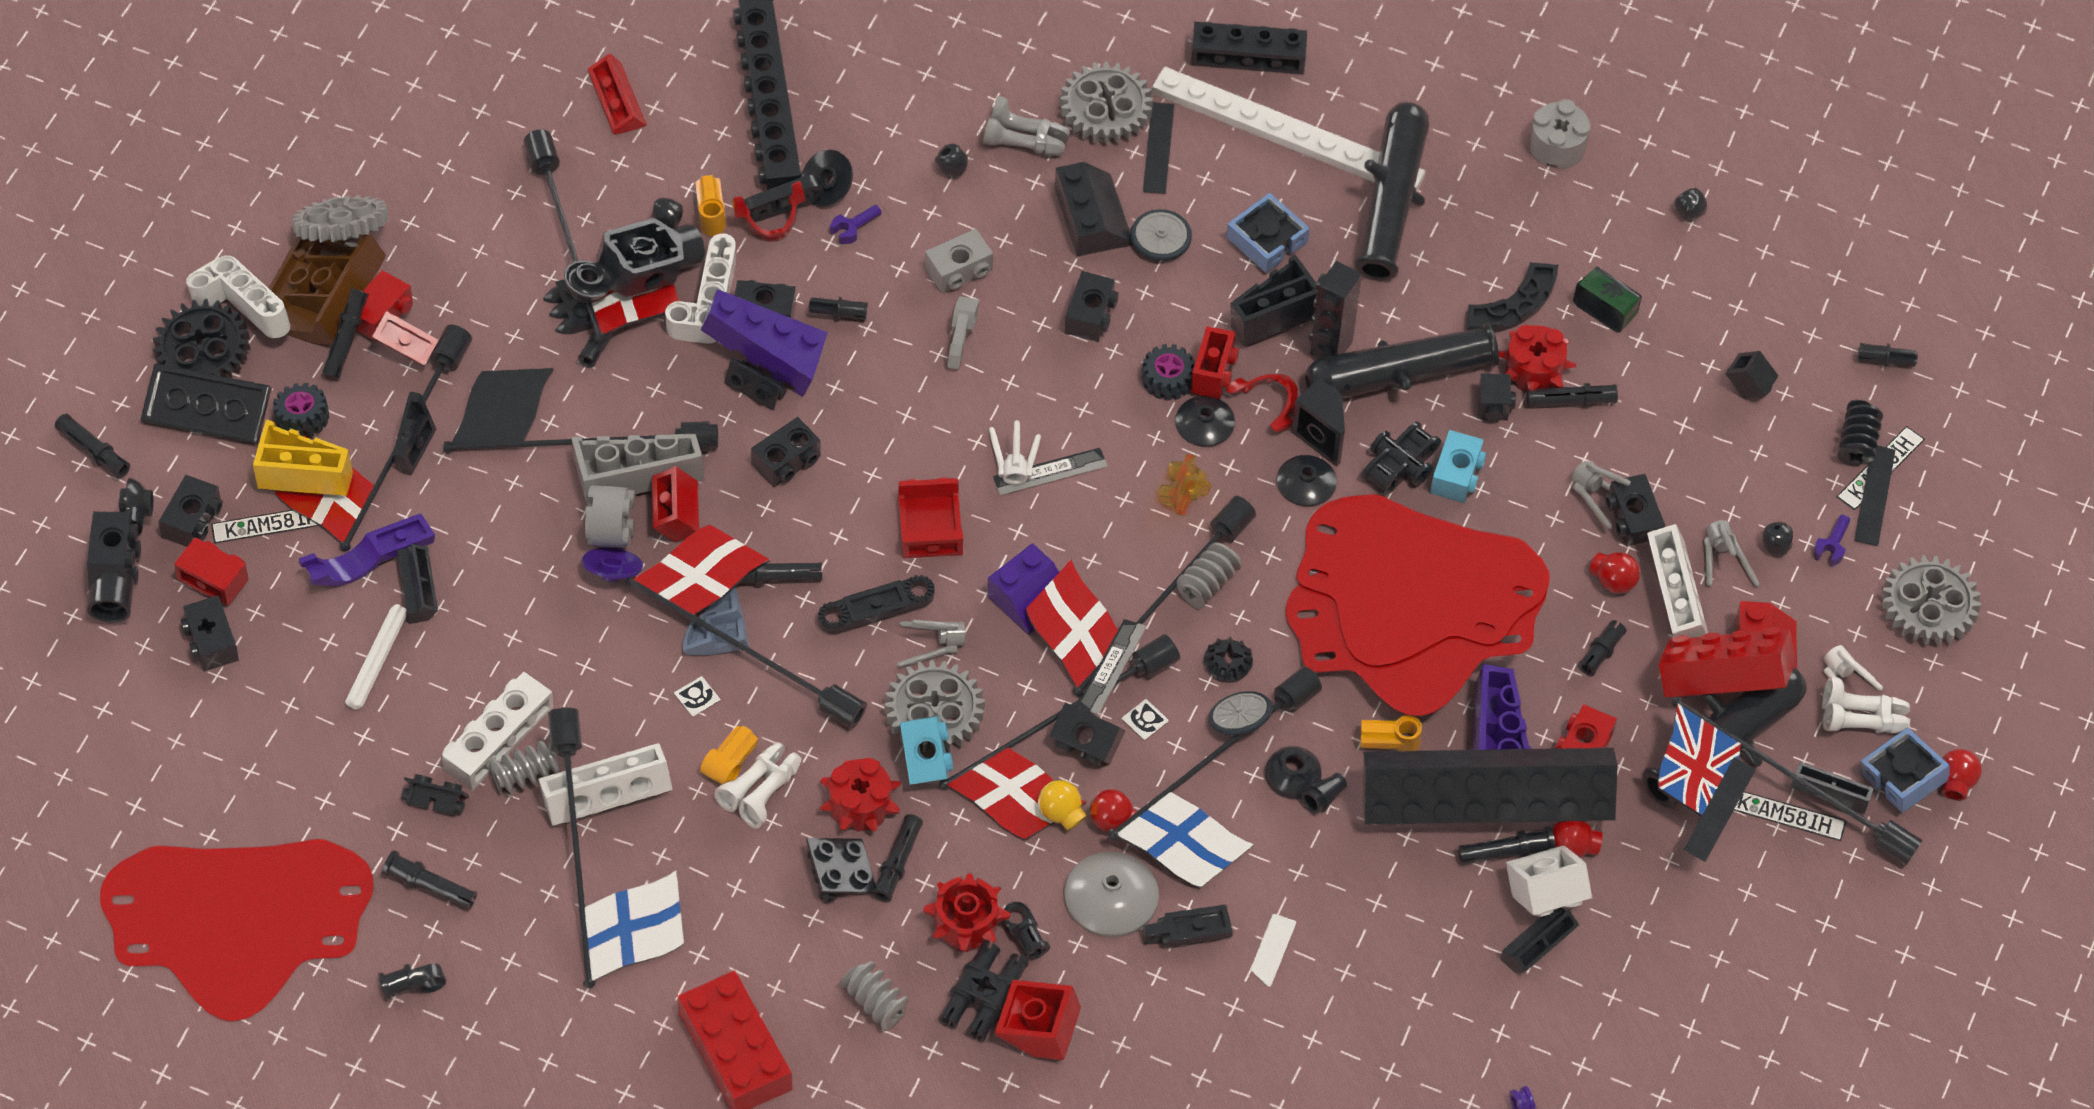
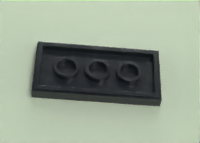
(206, 404)

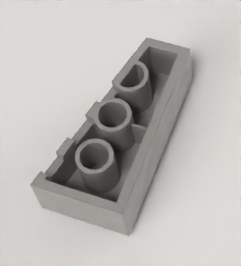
(634, 460)

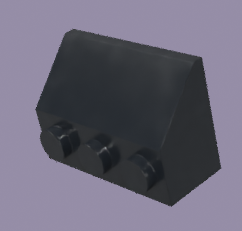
(1091, 209)

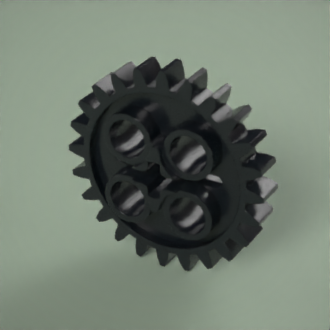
(201, 341)

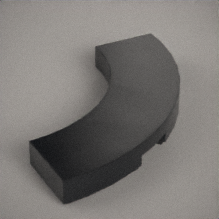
(1521, 305)

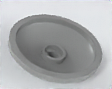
(1106, 908)

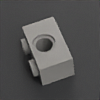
(959, 261)

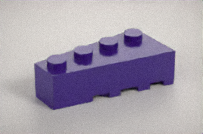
(766, 338)
(1497, 711)

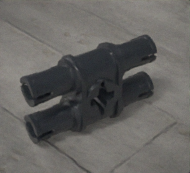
(982, 990)

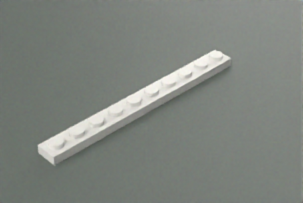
(1267, 123)

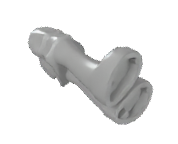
(1048, 136)

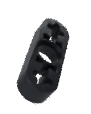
(767, 205)

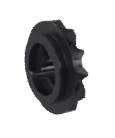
(1217, 665)

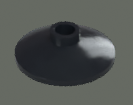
(828, 165)
(1205, 430)
(1306, 490)

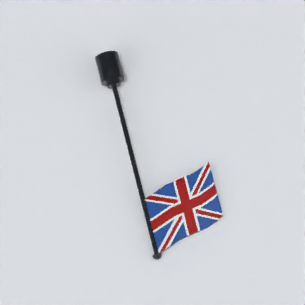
(1703, 752)

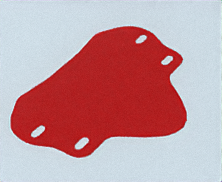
(1415, 577)
(1410, 685)
(236, 916)

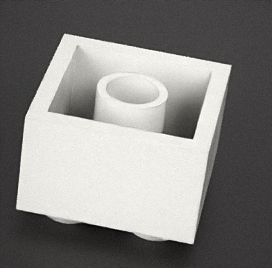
(1549, 880)

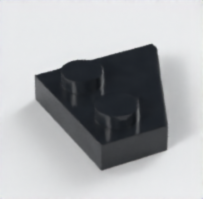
(414, 434)

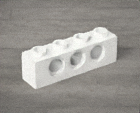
(1677, 582)
(473, 767)
(607, 783)

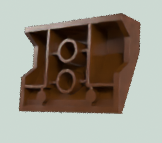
(318, 281)

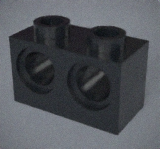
(782, 447)

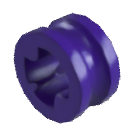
(1522, 1099)

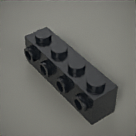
(1249, 47)
(1335, 311)

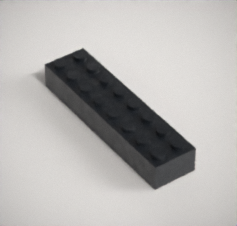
(1489, 786)

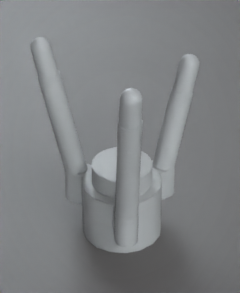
(1587, 478)
(1722, 539)
(949, 633)

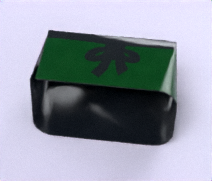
(1607, 299)

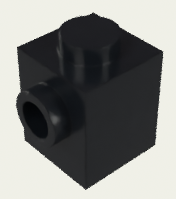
(1752, 374)
(1495, 397)

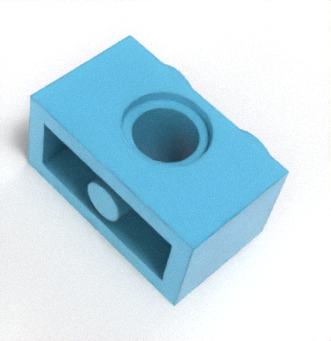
(1453, 481)
(919, 767)

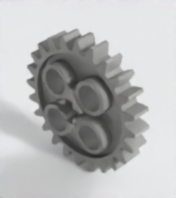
(1124, 95)
(340, 218)
(1914, 582)
(933, 683)

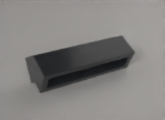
(418, 583)
(1847, 798)
(1538, 940)

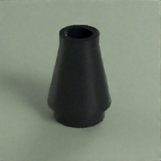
(1323, 793)

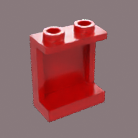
(930, 518)

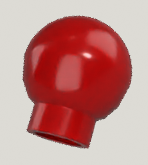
(1616, 571)
(1963, 773)
(1110, 809)
(1578, 837)

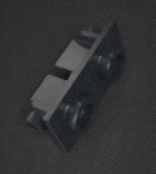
(754, 385)
(447, 796)

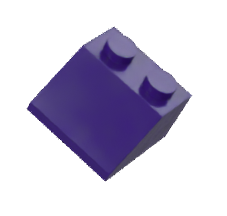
(1020, 582)

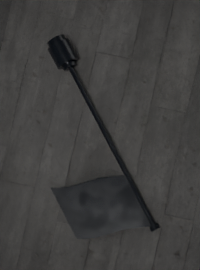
(506, 405)

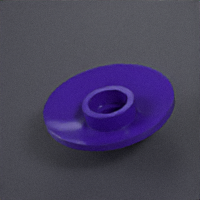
(612, 563)

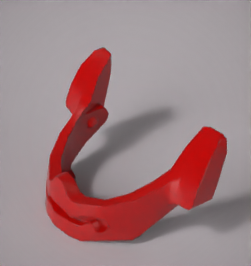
(742, 211)
(1283, 421)

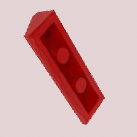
(616, 95)

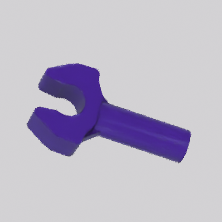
(851, 225)
(1833, 543)

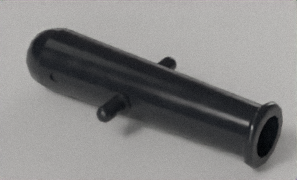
(1393, 189)
(1405, 362)
(1746, 718)

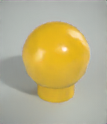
(1062, 804)

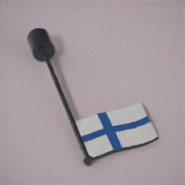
(1185, 836)
(629, 923)

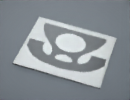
(697, 696)
(1145, 719)

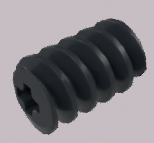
(1860, 433)

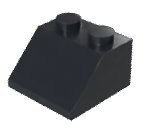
(1320, 420)

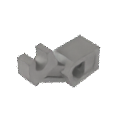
(963, 322)

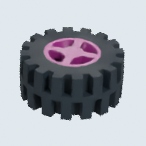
(1157, 371)
(301, 409)

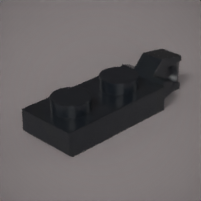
(1189, 927)

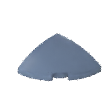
(723, 615)

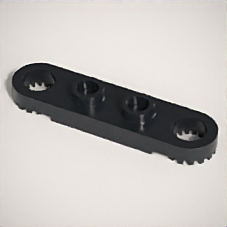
(876, 604)

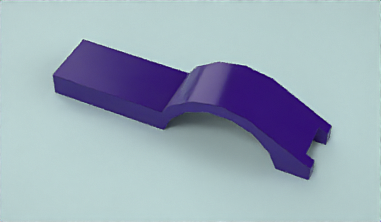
(372, 550)

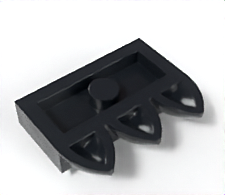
(574, 312)

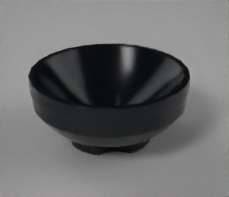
(1287, 782)

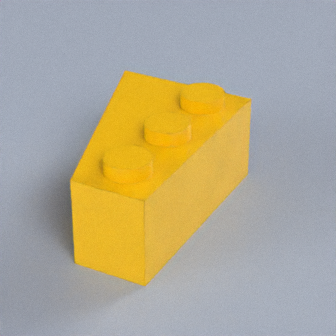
(300, 464)

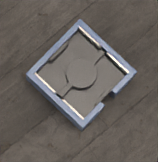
(1267, 232)
(1905, 769)

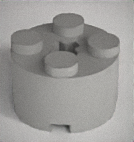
(1559, 134)
(609, 516)

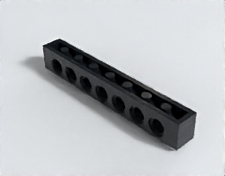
(768, 91)

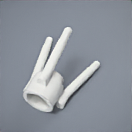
(1015, 468)
(1843, 664)

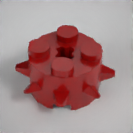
(1536, 357)
(860, 794)
(966, 912)

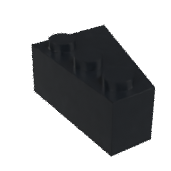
(1275, 304)

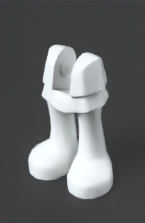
(1887, 711)
(752, 807)

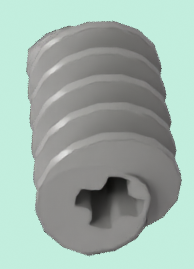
(1207, 574)
(523, 766)
(875, 994)

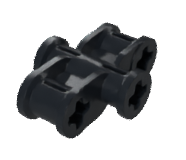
(1401, 458)

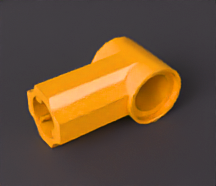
(710, 205)
(1389, 735)
(725, 762)

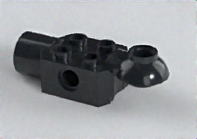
(635, 260)
(114, 552)

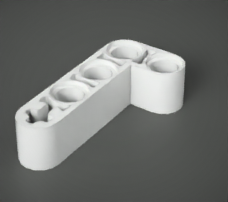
(232, 281)
(693, 313)

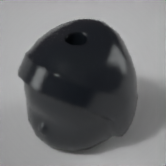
(952, 160)
(1691, 204)
(667, 211)
(1777, 538)

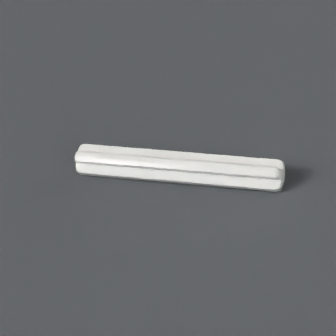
(376, 657)

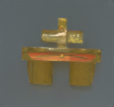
(1188, 484)

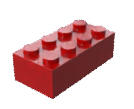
(1727, 662)
(734, 1042)

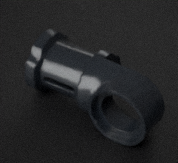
(1026, 932)
(424, 978)

